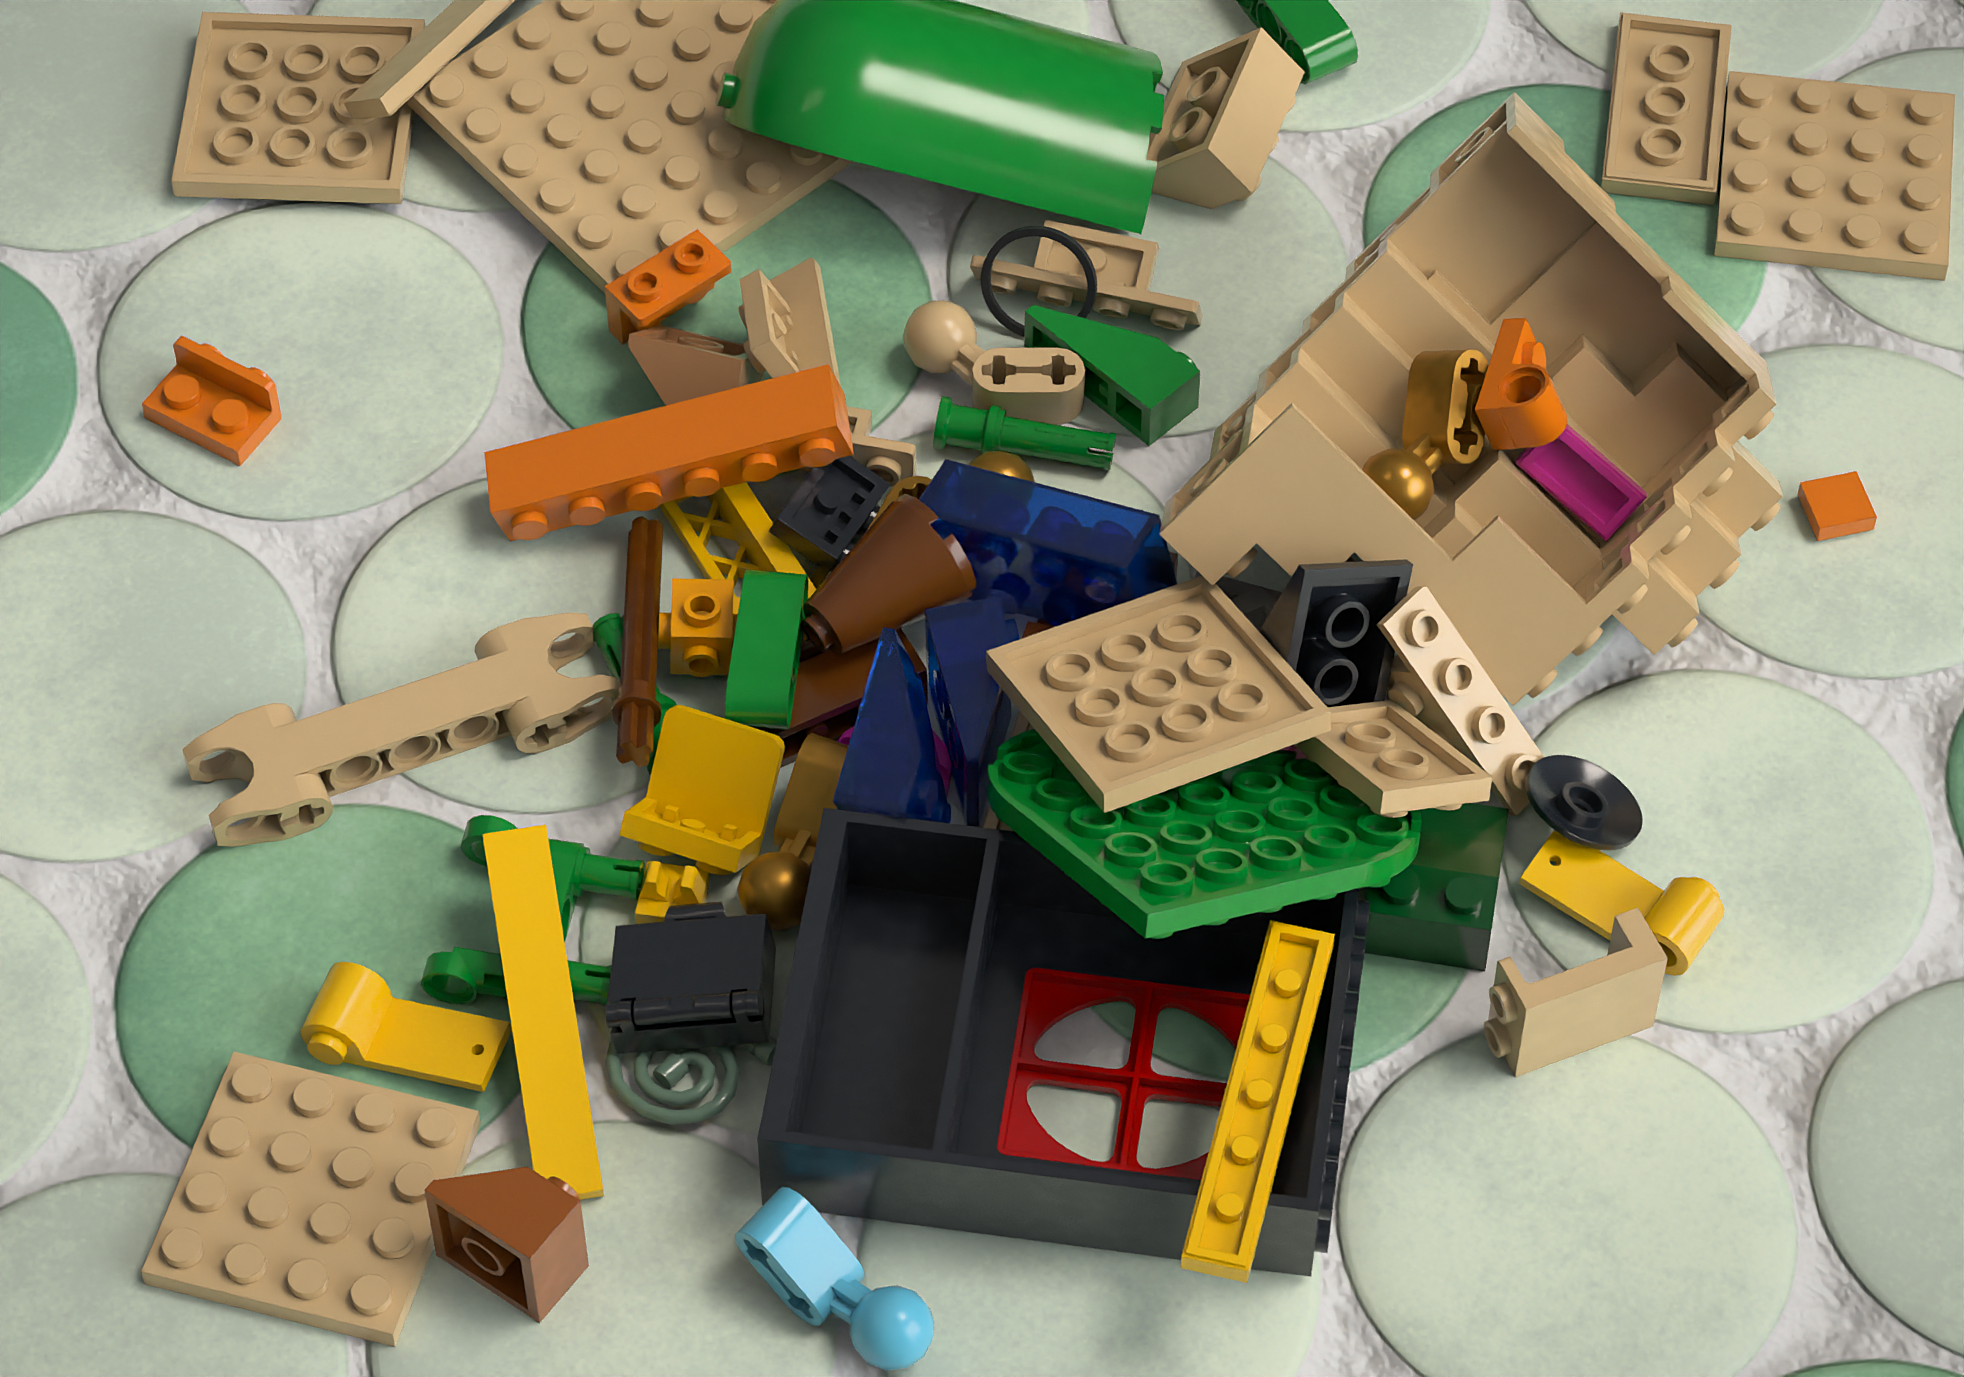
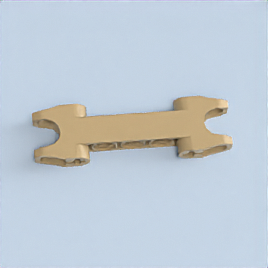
(308, 760)

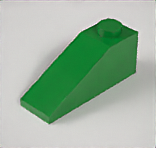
(1126, 371)

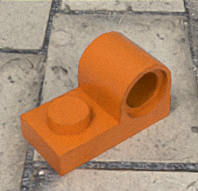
(1517, 395)

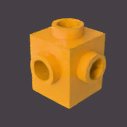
(699, 627)

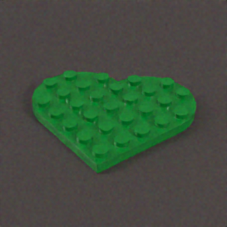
(1207, 848)

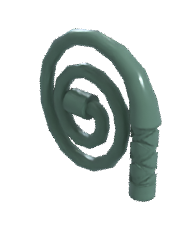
(671, 1072)

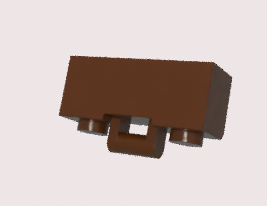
(831, 692)

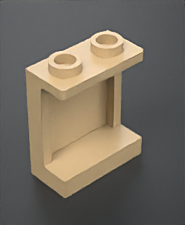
(1579, 1006)

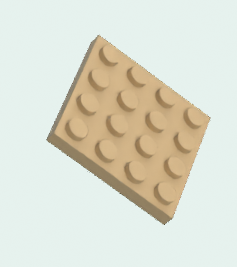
(272, 116)
(1836, 175)
(1157, 692)
(310, 1198)

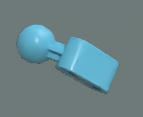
(821, 1277)

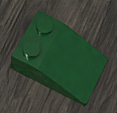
(1447, 895)

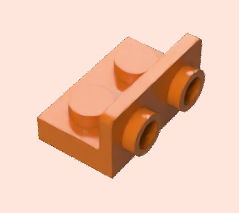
(664, 285)
(214, 402)

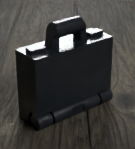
(691, 981)

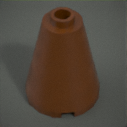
(888, 580)

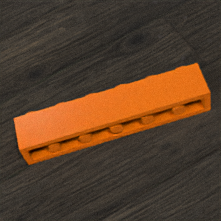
(668, 453)

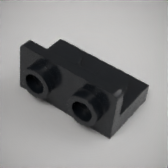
(830, 512)

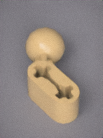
(1025, 382)

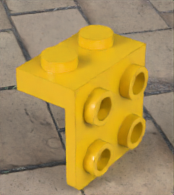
(707, 791)

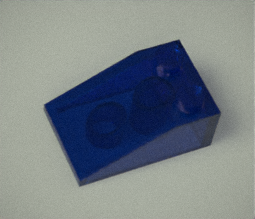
(965, 698)
(892, 748)

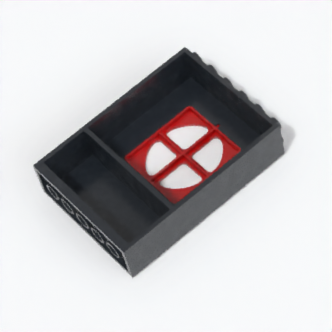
(916, 1027)

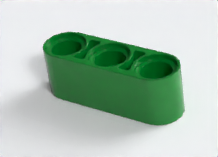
(1307, 32)
(766, 649)

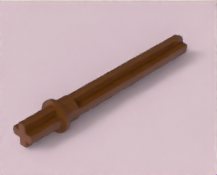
(636, 708)

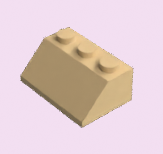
(1223, 120)

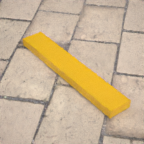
(542, 1008)
(1257, 1102)

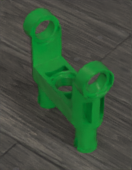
(465, 972)

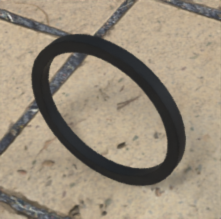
(1038, 231)

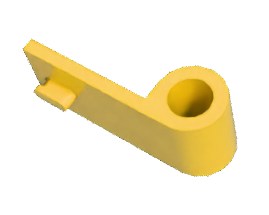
(1598, 888)
(365, 1026)

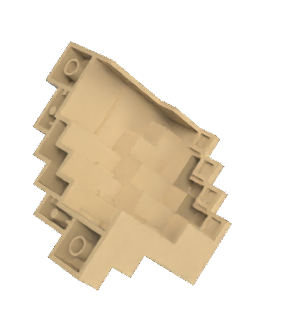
(1634, 363)

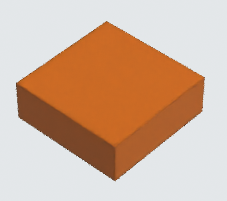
(1837, 506)

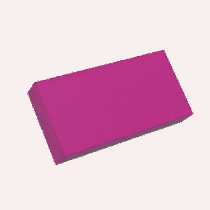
(1583, 481)

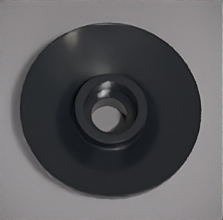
(1584, 802)

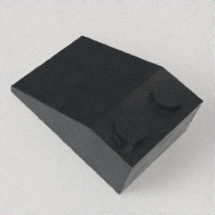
(1330, 627)

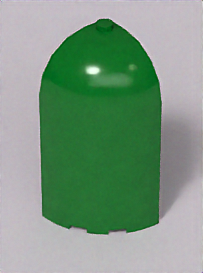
(957, 100)

